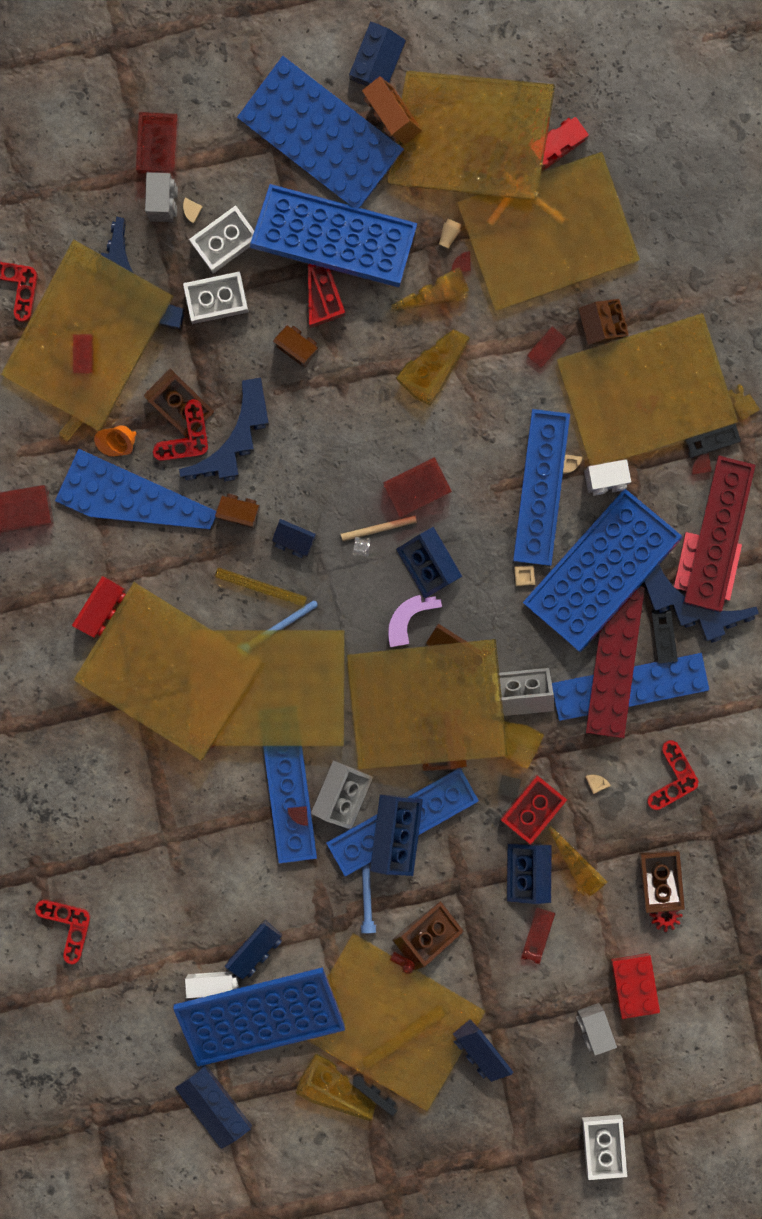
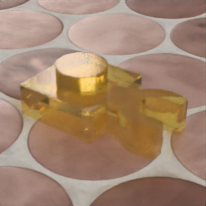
(745, 404)

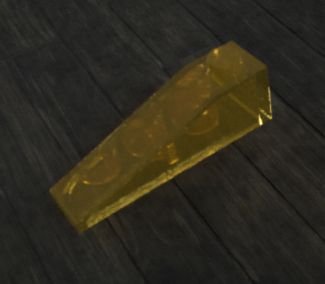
(447, 289)
(429, 372)
(522, 743)
(584, 875)
(329, 1088)

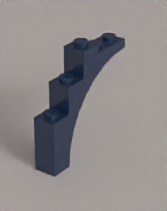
(117, 253)
(224, 460)
(663, 593)

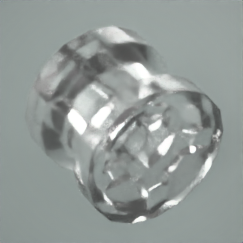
(361, 547)

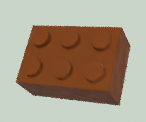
(391, 111)

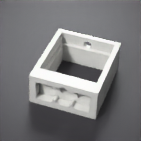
(209, 983)

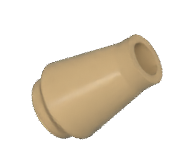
(449, 232)

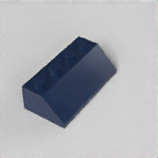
(396, 835)
(213, 1107)

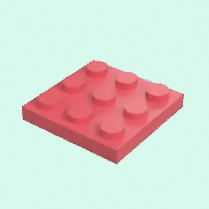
(686, 560)

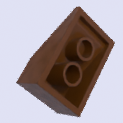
(170, 397)
(662, 881)
(428, 935)

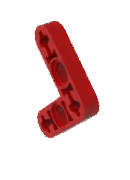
(19, 278)
(188, 442)
(680, 775)
(75, 925)

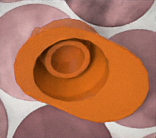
(115, 441)

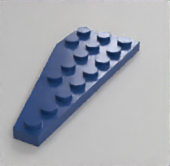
(117, 494)

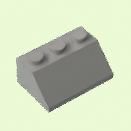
(526, 691)
(342, 795)

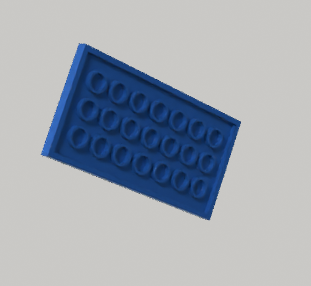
(320, 133)
(333, 235)
(602, 570)
(259, 1017)

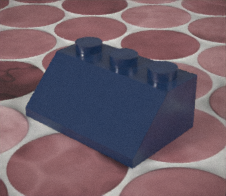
(376, 55)
(429, 562)
(529, 873)
(254, 950)
(481, 1052)

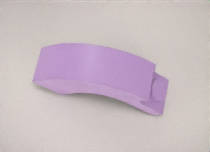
(399, 621)

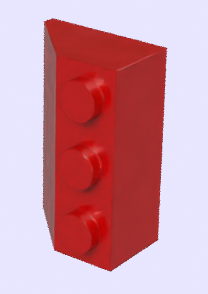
(99, 607)

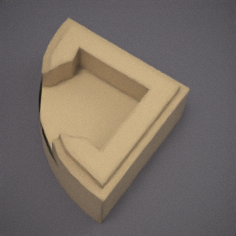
(191, 210)
(571, 463)
(597, 783)

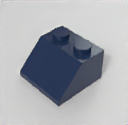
(293, 538)

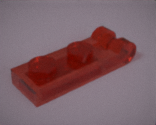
(538, 934)

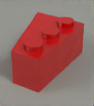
(563, 140)
(323, 296)

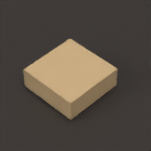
(524, 575)

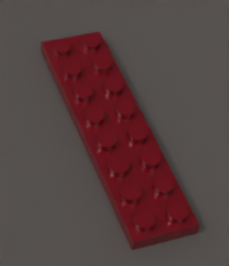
(719, 534)
(615, 670)

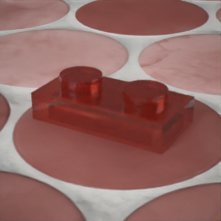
(546, 347)
(83, 354)

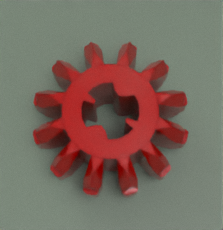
(665, 923)

